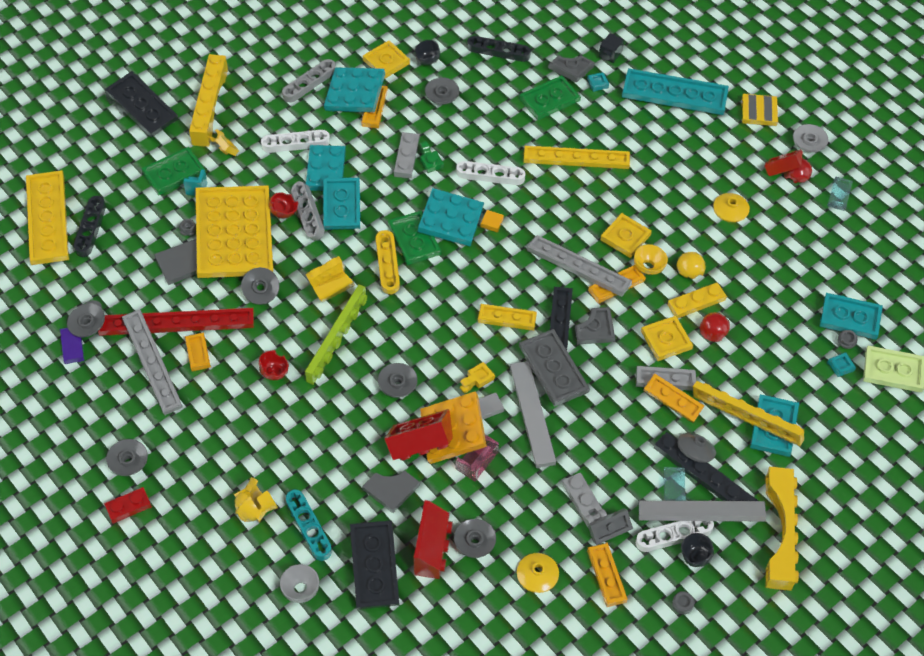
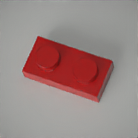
(127, 505)

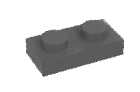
(610, 526)

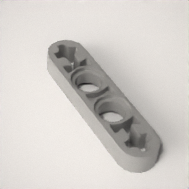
(293, 91)
(304, 213)

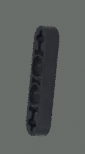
(498, 50)
(89, 226)

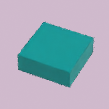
(598, 81)
(841, 364)

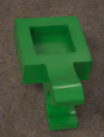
(430, 160)

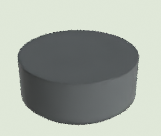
(683, 602)

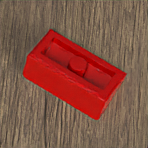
(784, 163)

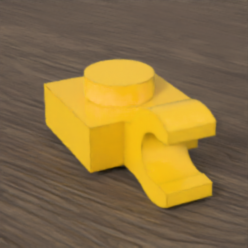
(226, 145)
(478, 376)

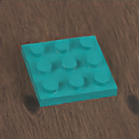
(354, 89)
(451, 217)

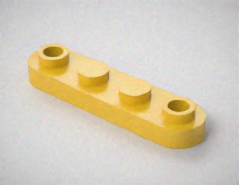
(387, 262)

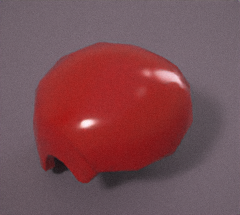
(800, 174)
(282, 205)
(714, 327)
(272, 365)

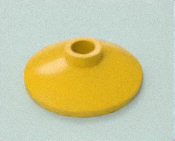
(731, 207)
(537, 581)

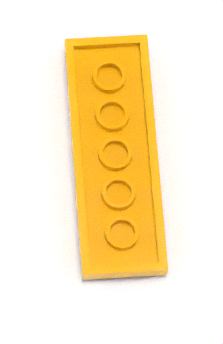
(47, 218)

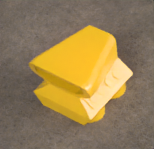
(330, 279)

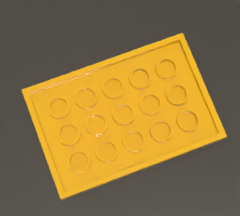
(232, 230)

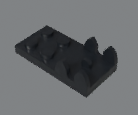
(140, 104)
(374, 565)

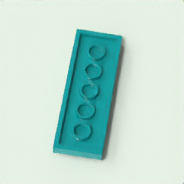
(675, 91)

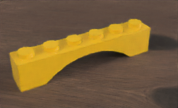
(203, 116)
(780, 490)

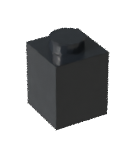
(611, 48)

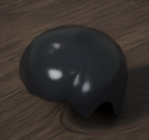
(427, 52)
(697, 550)

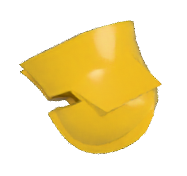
(252, 503)

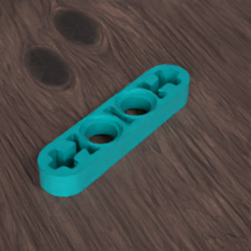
(311, 523)

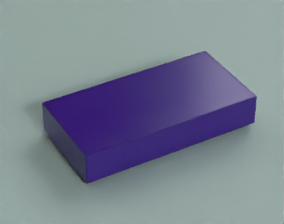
(71, 347)

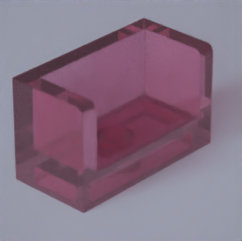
(477, 461)

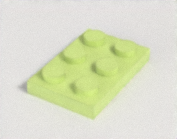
(894, 369)

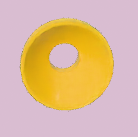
(653, 255)

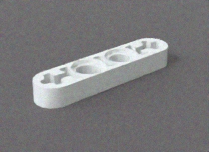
(295, 141)
(490, 176)
(673, 530)

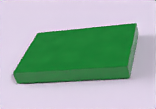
(549, 97)
(172, 170)
(411, 243)

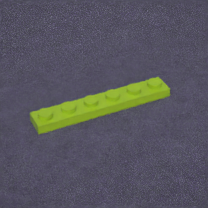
(334, 337)

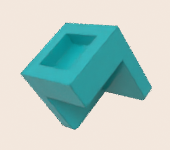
(195, 182)

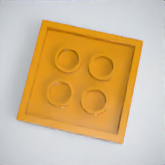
(466, 426)

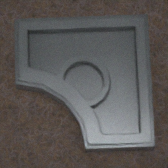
(572, 67)
(597, 328)
(392, 490)

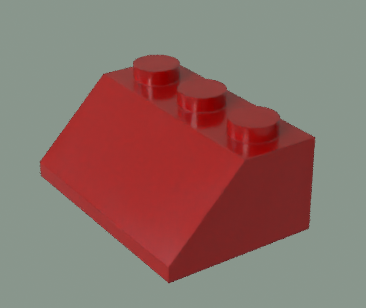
(420, 435)
(432, 541)

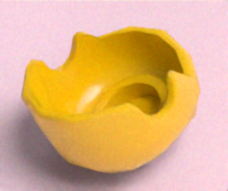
(691, 265)

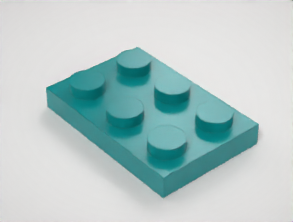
(324, 162)
(341, 203)
(851, 314)
(767, 441)

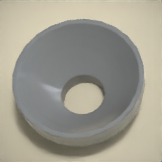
(299, 574)

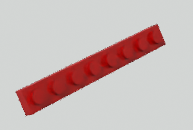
(184, 321)

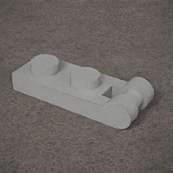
(583, 498)

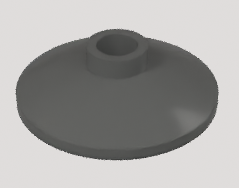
(442, 90)
(258, 277)
(86, 320)
(397, 373)
(696, 447)
(123, 451)
(478, 530)

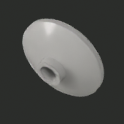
(810, 138)

